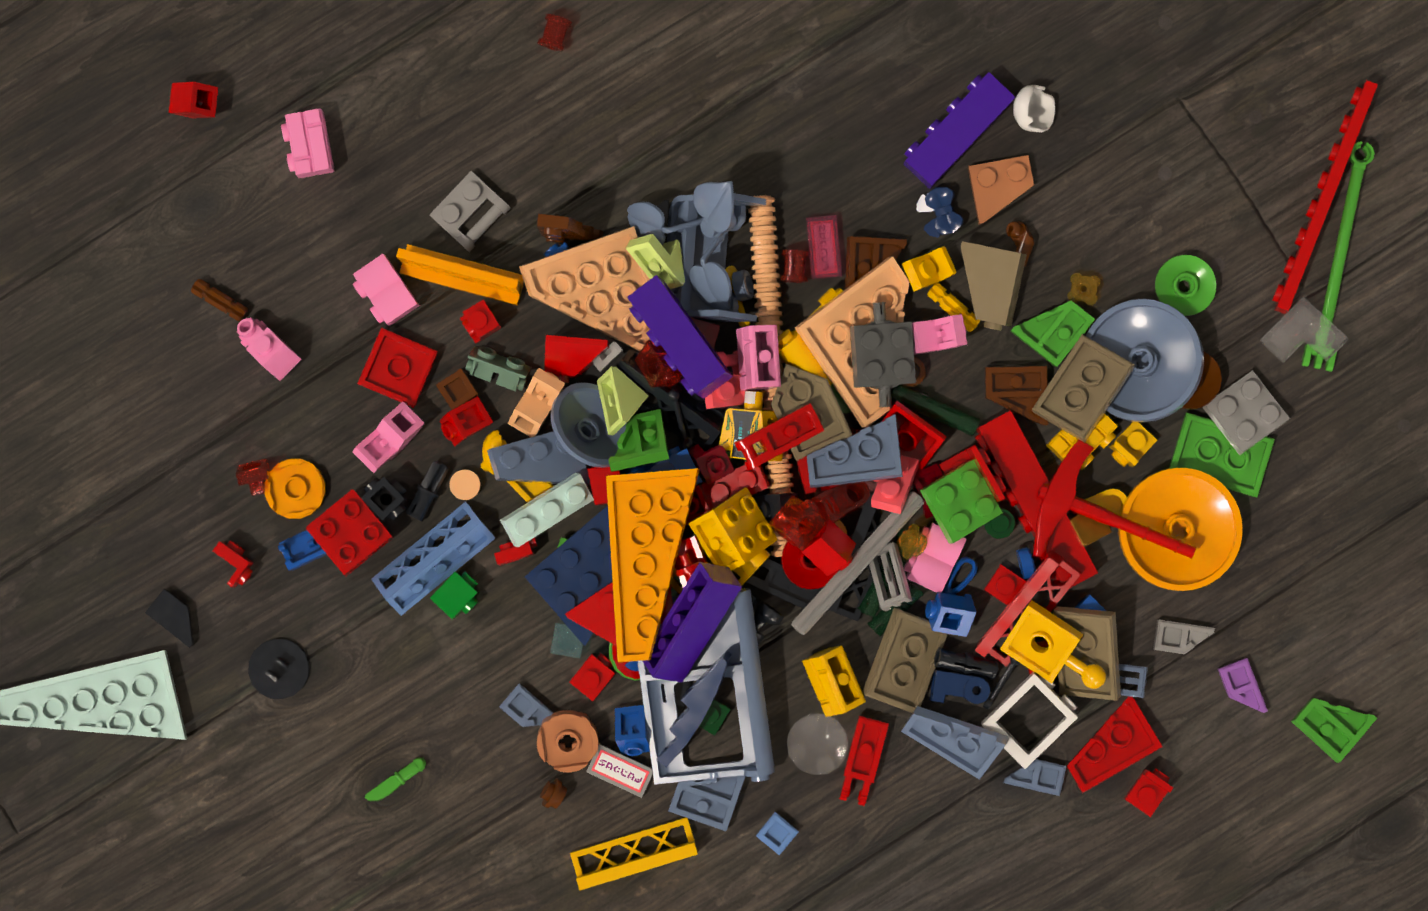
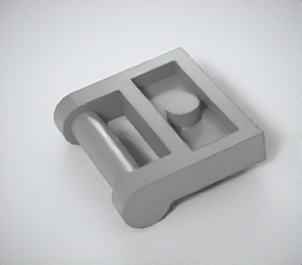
(463, 204)

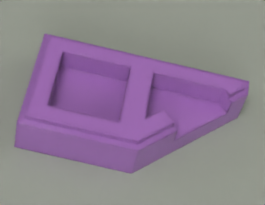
(1242, 685)

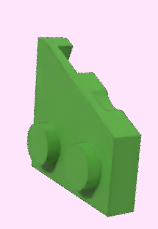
(1332, 727)

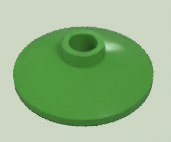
(1198, 276)

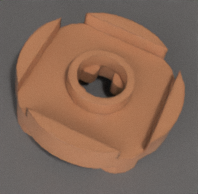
(567, 723)

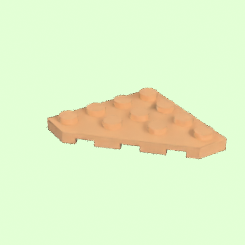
(593, 285)
(829, 333)

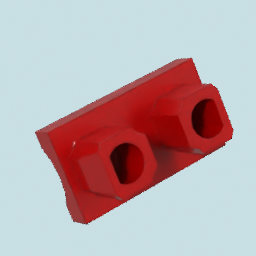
(688, 558)

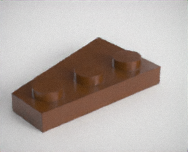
(559, 228)

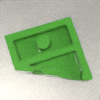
(1054, 331)
(641, 442)

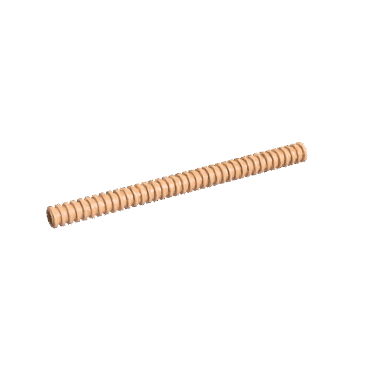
(769, 314)

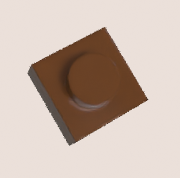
(457, 389)

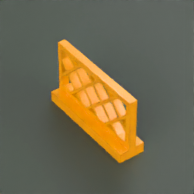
(460, 274)

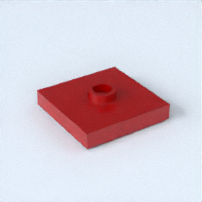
(397, 367)

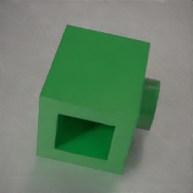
(456, 594)

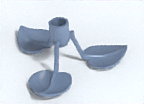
(716, 206)

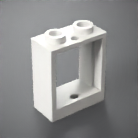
(1013, 747)

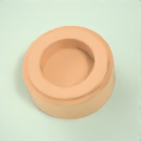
(465, 485)

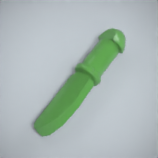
(394, 782)

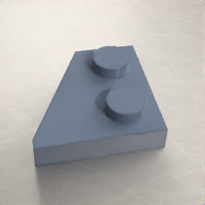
(707, 800)

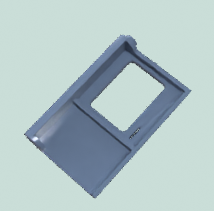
(739, 637)

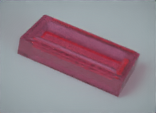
(823, 247)

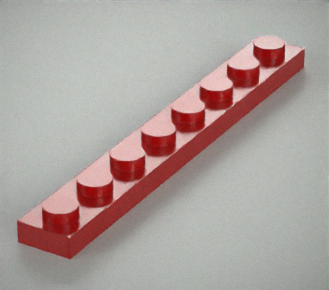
(1319, 208)

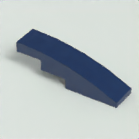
(698, 701)

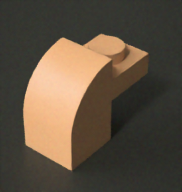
(536, 403)

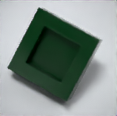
(714, 717)

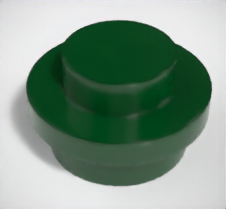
(1001, 526)

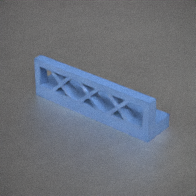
(435, 562)

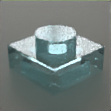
(565, 642)

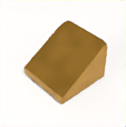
(1088, 529)

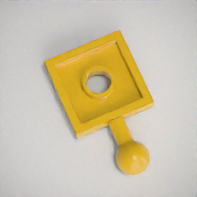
(1061, 641)

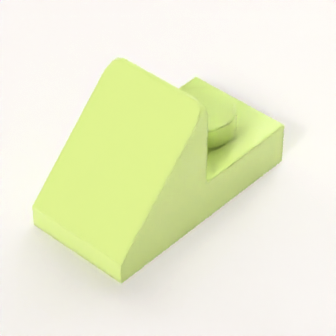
(659, 259)

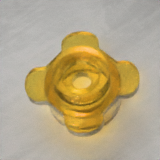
(1090, 283)
(912, 542)

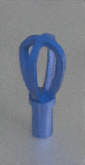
(948, 590)

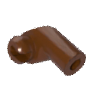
(1022, 238)

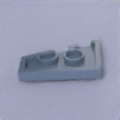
(860, 458)
(535, 460)
(955, 740)

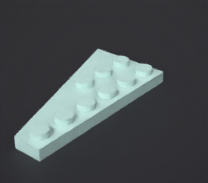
(114, 698)

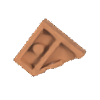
(999, 184)

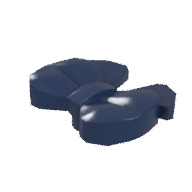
(940, 202)

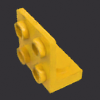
(733, 531)

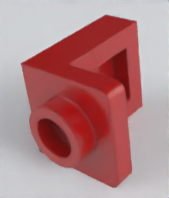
(233, 554)

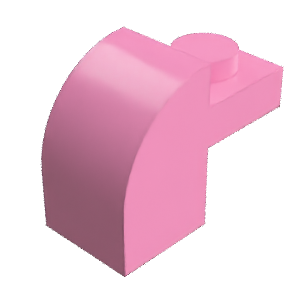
(939, 334)
(389, 437)

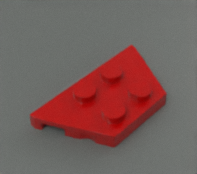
(598, 613)

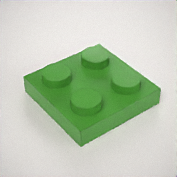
(961, 501)

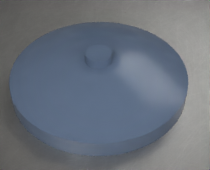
(1164, 354)

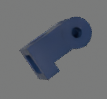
(969, 687)

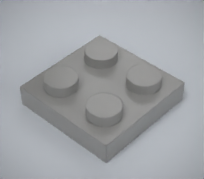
(1246, 412)

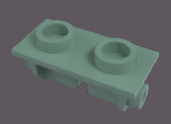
(511, 370)

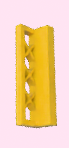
(638, 864)

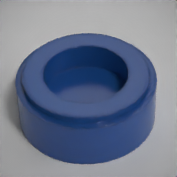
(1025, 562)

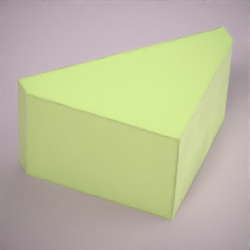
(619, 398)

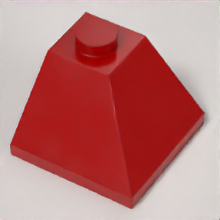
(571, 355)

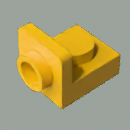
(929, 268)
(1132, 444)

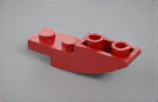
(710, 496)

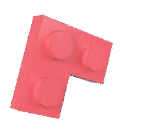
(893, 492)

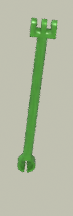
(1341, 249)

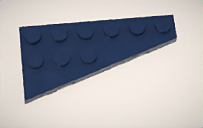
(579, 567)

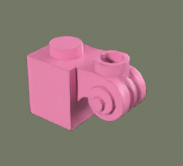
(267, 347)

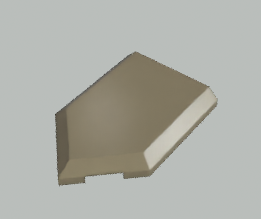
(802, 388)

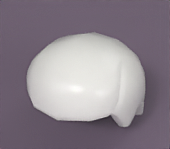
(1034, 109)

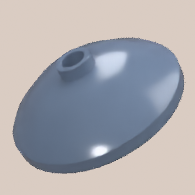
(581, 425)

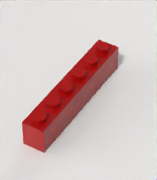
(1023, 477)

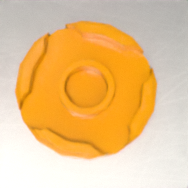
(295, 489)

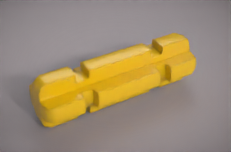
(952, 306)

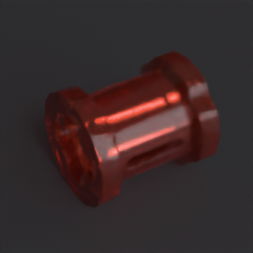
(554, 32)
(794, 266)

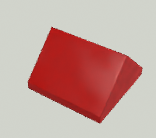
(915, 435)

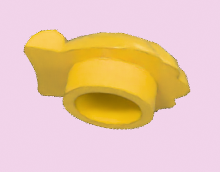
(491, 441)

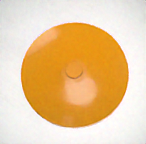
(1187, 508)

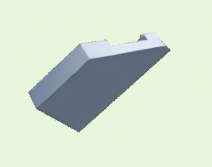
(525, 707)
(1039, 776)

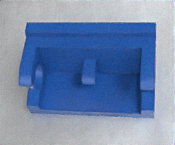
(300, 550)

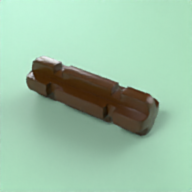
(219, 300)

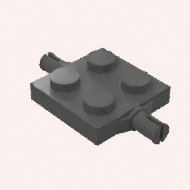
(882, 354)

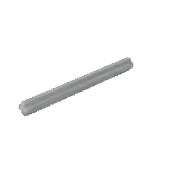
(860, 561)

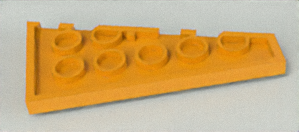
(645, 537)

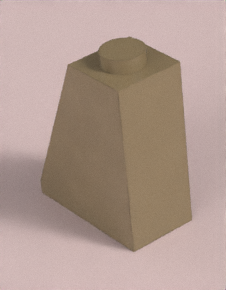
(993, 282)

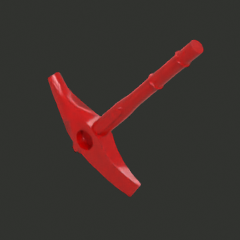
(1060, 497)

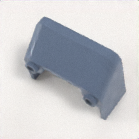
(693, 247)

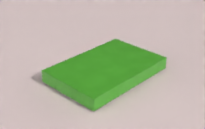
(1207, 450)

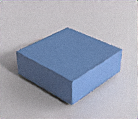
(777, 833)

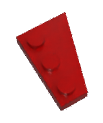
(1116, 746)

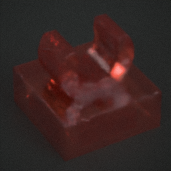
(254, 474)

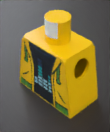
(745, 421)

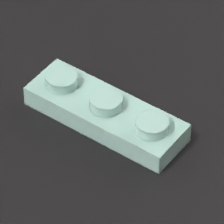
(546, 509)

